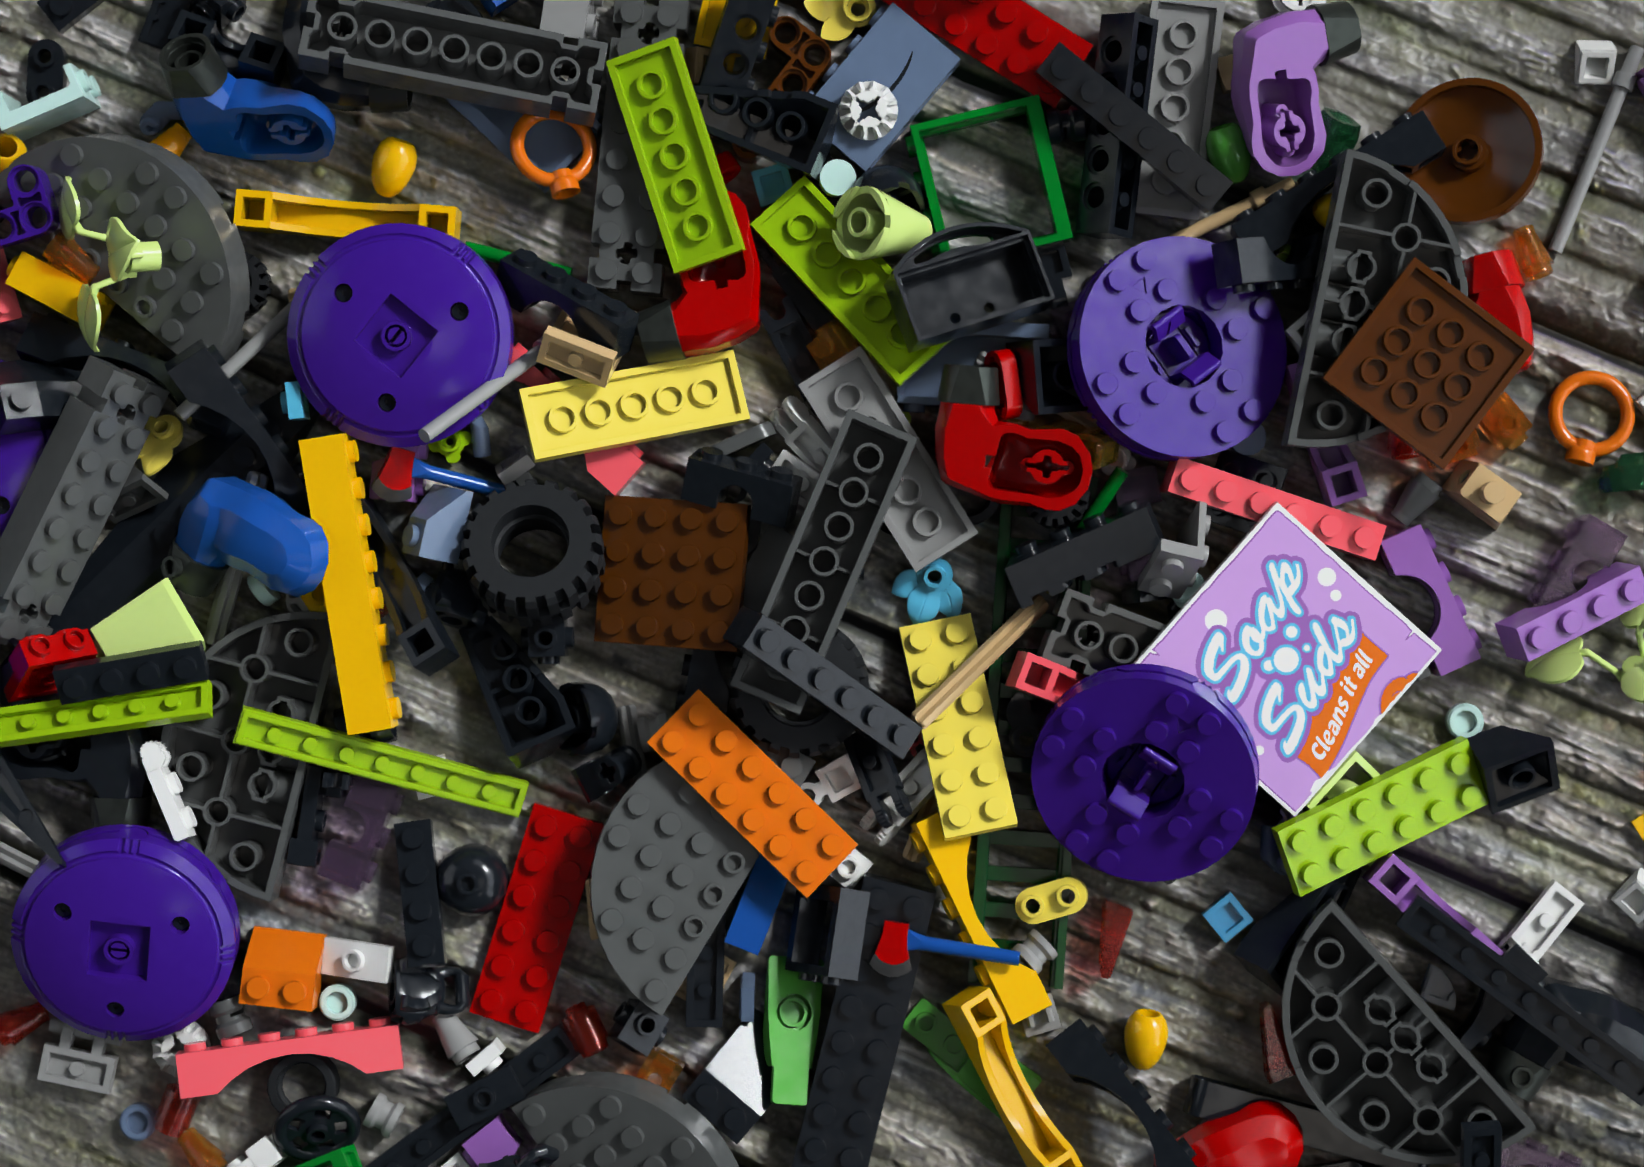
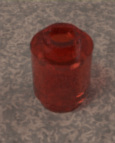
(585, 1029)
(173, 1113)

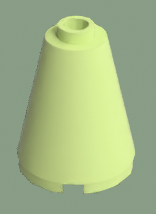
(876, 224)

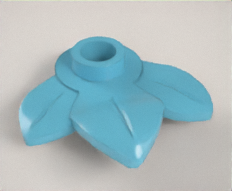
(929, 596)

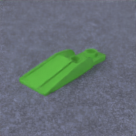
(790, 1031)
(943, 1044)

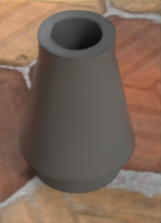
(1416, 498)

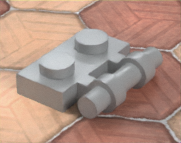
(77, 1066)

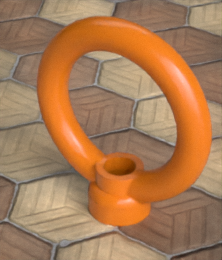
(564, 181)
(1581, 450)

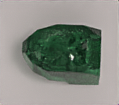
(1341, 135)
(1623, 475)

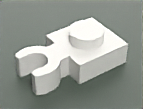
(835, 779)

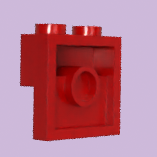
(35, 659)

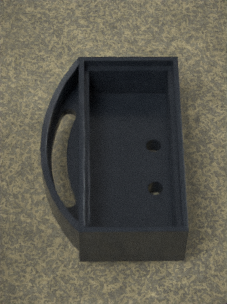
(965, 280)

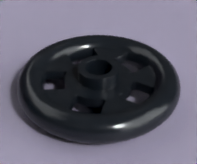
(315, 1126)

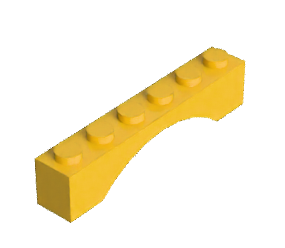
(333, 218)
(1014, 987)
(987, 1042)

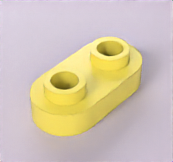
(1050, 900)

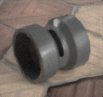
(230, 1017)

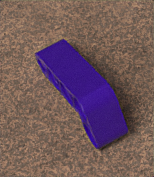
(25, 205)

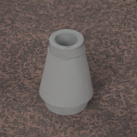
(456, 1038)

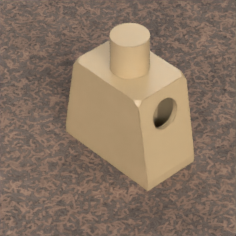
(1481, 492)

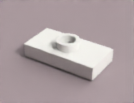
(358, 960)

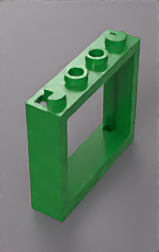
(1045, 160)

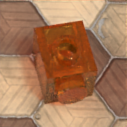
(1505, 424)

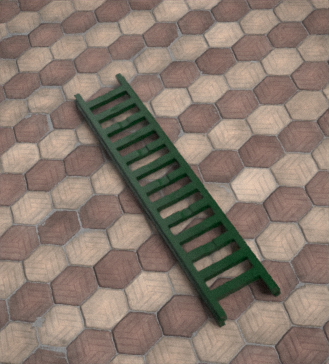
(1017, 764)

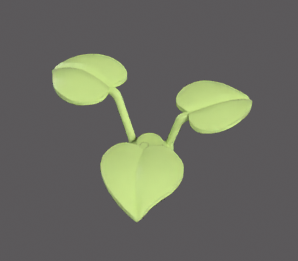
(124, 254)
(1567, 660)

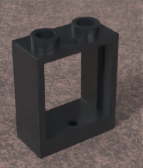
(844, 936)

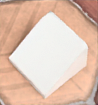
(1594, 62)
(1631, 896)

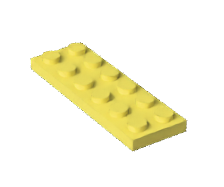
(634, 407)
(963, 739)

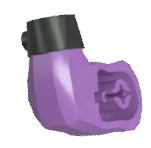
(1277, 84)

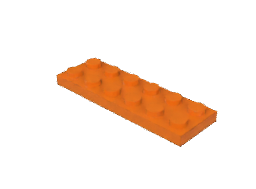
(752, 793)

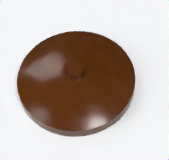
(1489, 151)

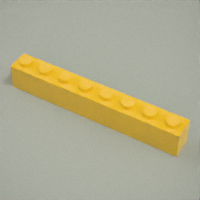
(349, 584)

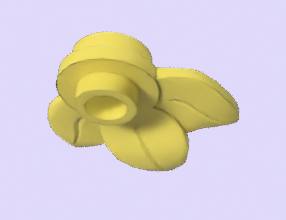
(838, 18)
(159, 444)

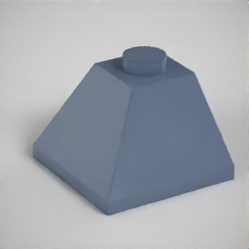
(438, 524)

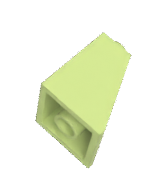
(146, 622)

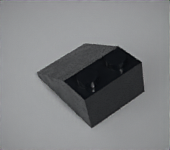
(734, 1082)

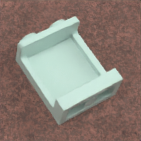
(52, 109)

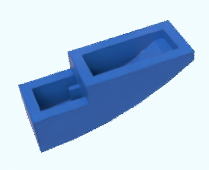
(756, 907)

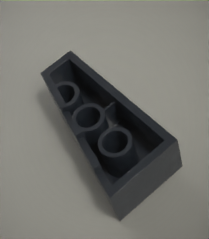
(1083, 551)

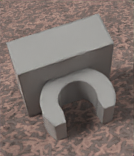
(516, 467)
(1042, 1021)

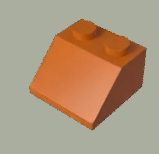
(283, 969)

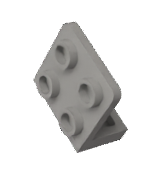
(1176, 564)

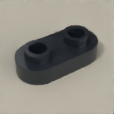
(45, 75)

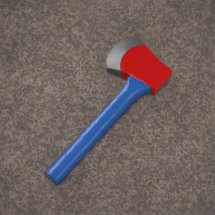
(400, 466)
(897, 940)

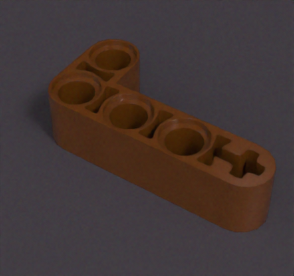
(796, 67)

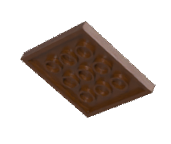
(1428, 363)
(671, 572)

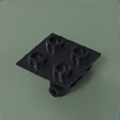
(1250, 469)

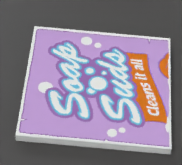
(1296, 651)

